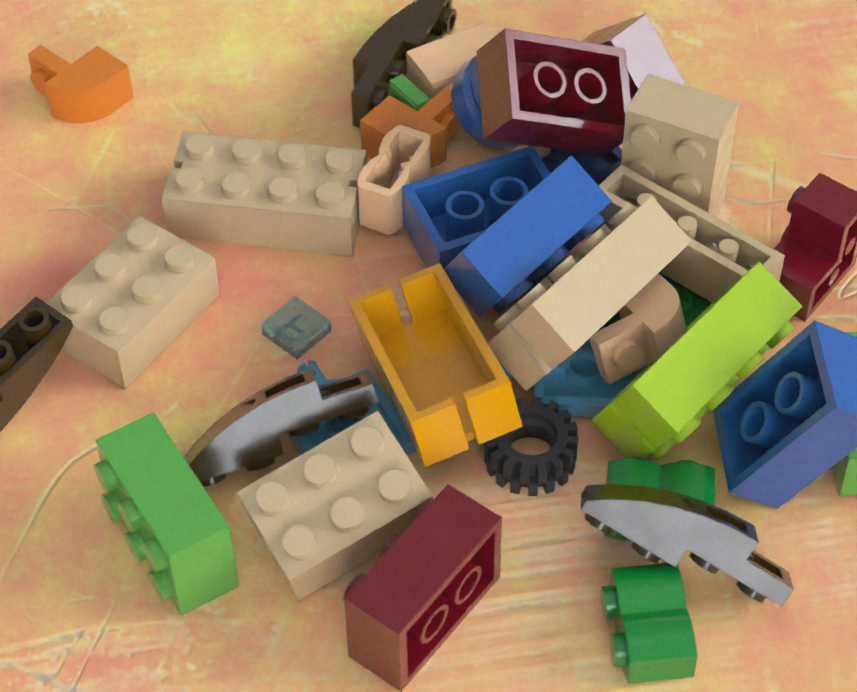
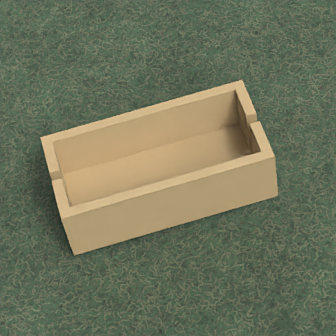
(264, 193)
(586, 291)

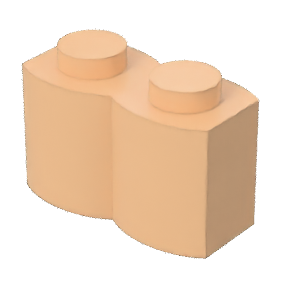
(401, 161)

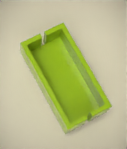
(700, 367)

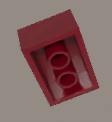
(553, 92)
(422, 586)

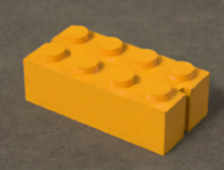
(435, 367)

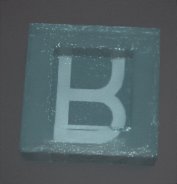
(296, 327)

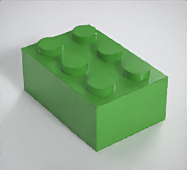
(166, 514)

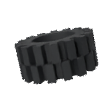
(539, 469)

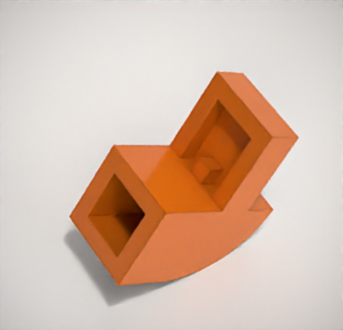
(81, 90)
(433, 118)

